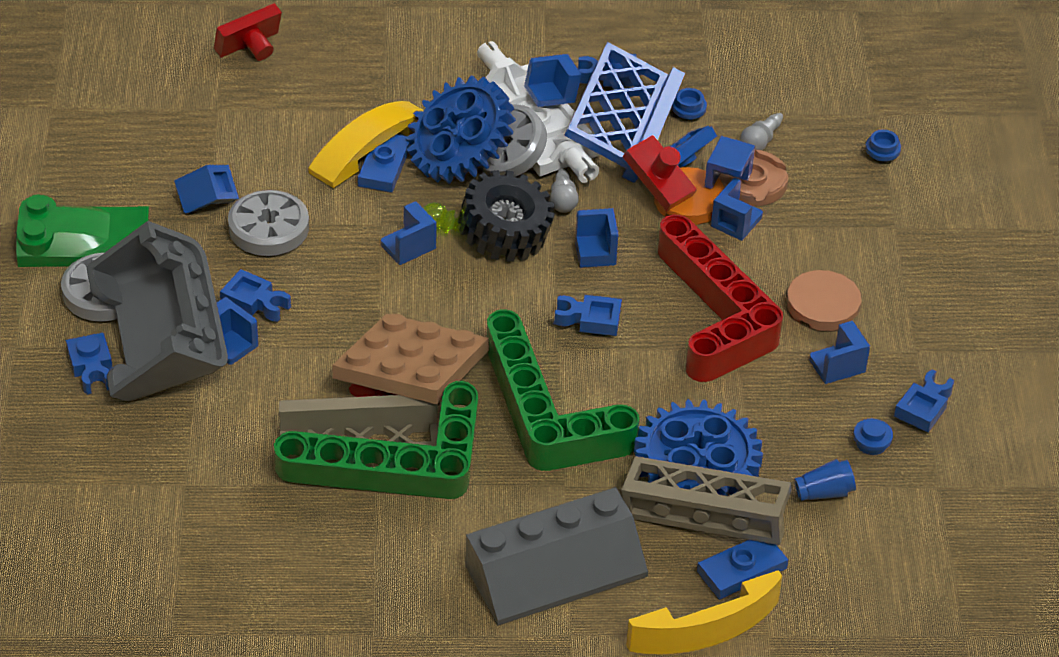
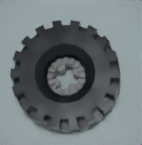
(500, 196)

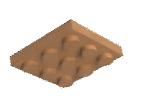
(410, 358)

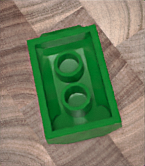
(63, 234)

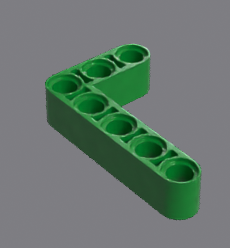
(546, 437)
(389, 455)

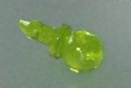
(444, 219)

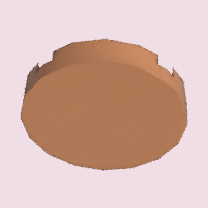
(766, 181)
(823, 299)

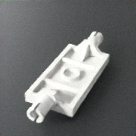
(559, 149)

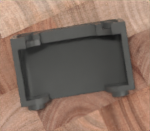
(162, 310)

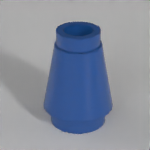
(826, 482)

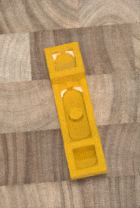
(341, 154)
(662, 634)

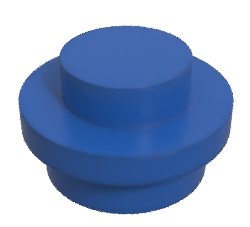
(689, 104)
(883, 145)
(872, 436)

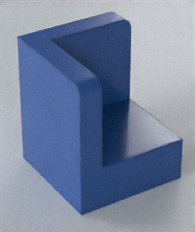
(552, 80)
(730, 158)
(206, 186)
(733, 215)
(596, 237)
(415, 238)
(238, 330)
(844, 359)

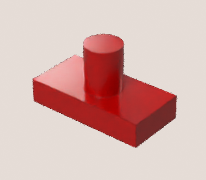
(249, 32)
(660, 172)

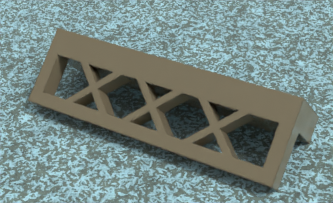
(361, 417)
(702, 506)

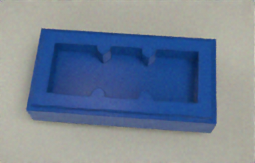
(692, 143)
(384, 164)
(738, 564)

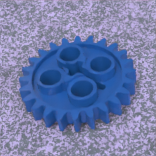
(460, 129)
(700, 439)

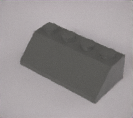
(555, 556)

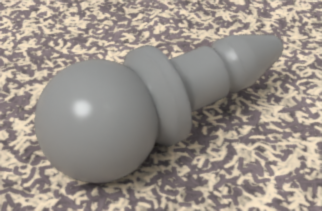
(761, 131)
(563, 192)

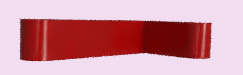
(749, 317)

